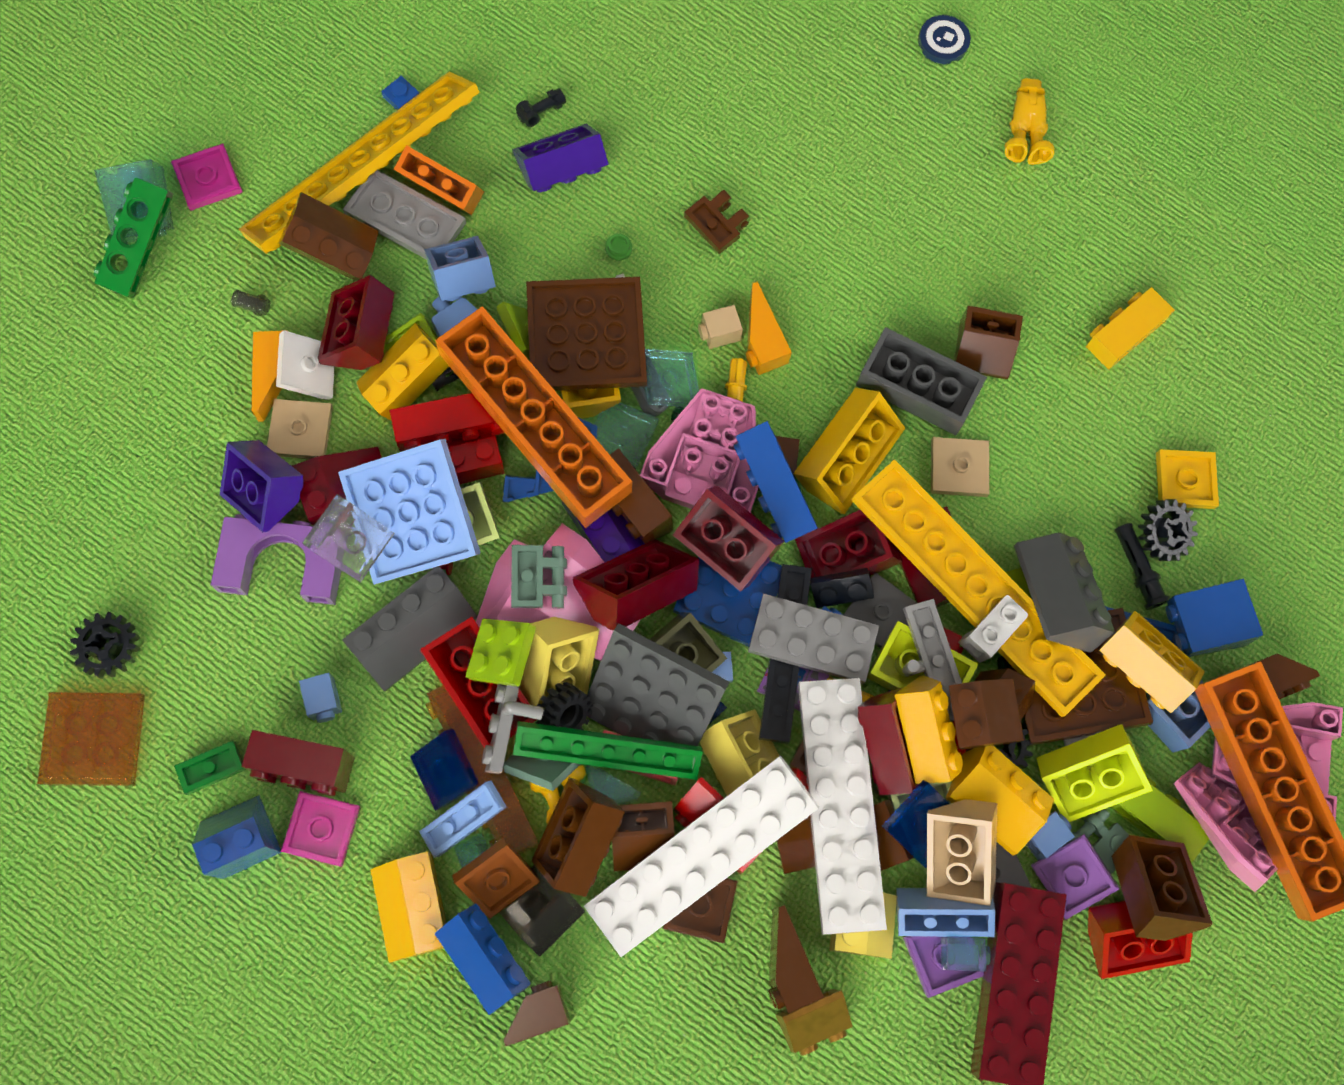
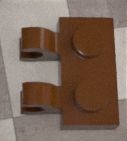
(712, 225)

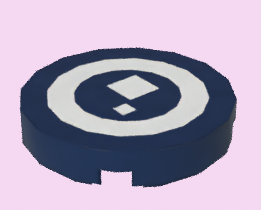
(944, 39)

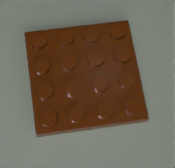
(587, 332)
(1105, 706)

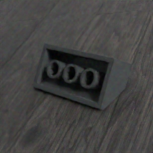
(1065, 591)
(393, 637)

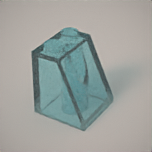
(112, 186)

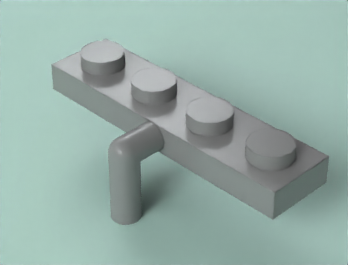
(932, 647)
(501, 725)

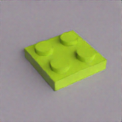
(501, 652)

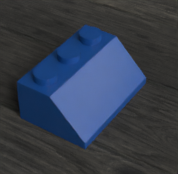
(482, 958)

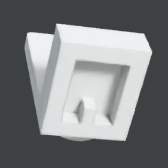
(994, 629)

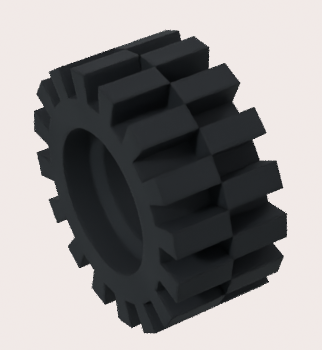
(565, 707)

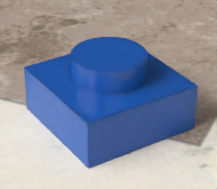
(399, 92)

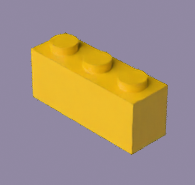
(1129, 327)

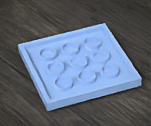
(419, 502)

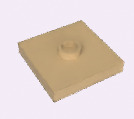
(299, 428)
(960, 467)

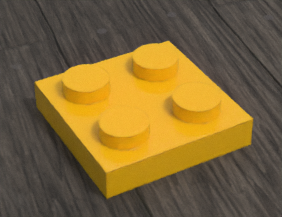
(1188, 478)

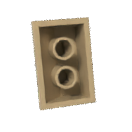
(962, 851)

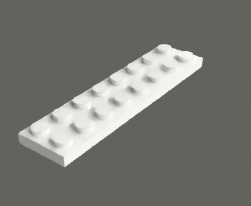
(845, 822)
(701, 856)

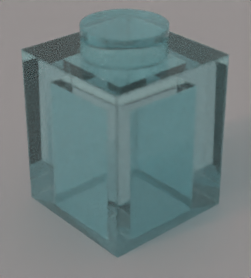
(964, 954)

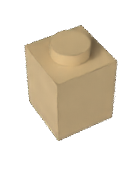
(720, 327)

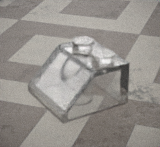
(348, 538)

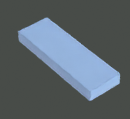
(462, 819)

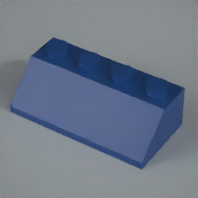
(776, 482)

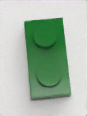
(209, 767)

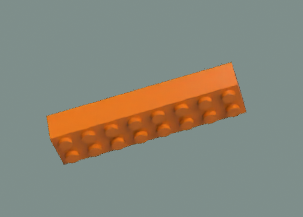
(534, 416)
(1278, 788)

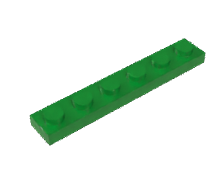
(607, 750)

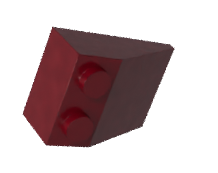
(323, 481)
(847, 546)

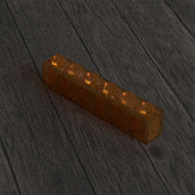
(510, 822)

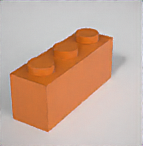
(439, 180)

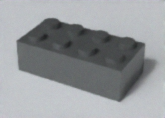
(921, 381)

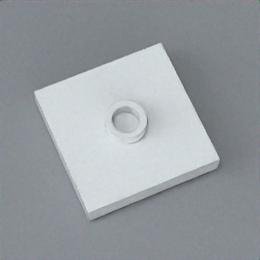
(300, 369)

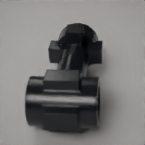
(529, 113)

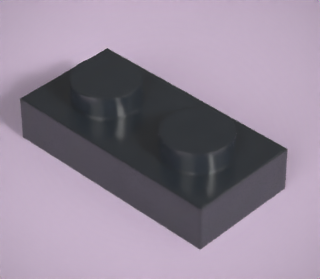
(842, 588)

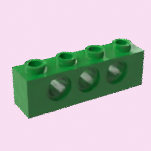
(147, 228)

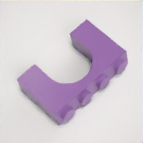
(243, 542)

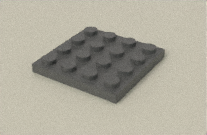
(653, 691)

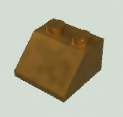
(816, 1023)

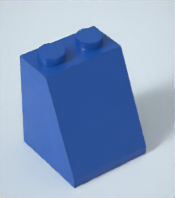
(1214, 619)
(235, 839)

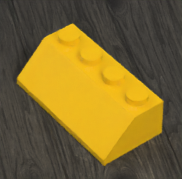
(850, 449)

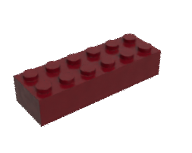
(1019, 986)

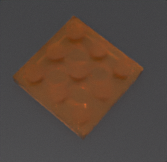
(91, 739)

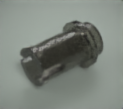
(257, 304)

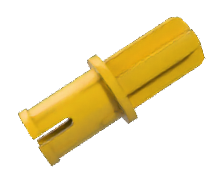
(736, 382)

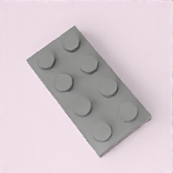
(403, 214)
(813, 638)

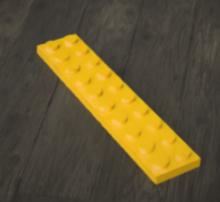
(364, 156)
(973, 583)

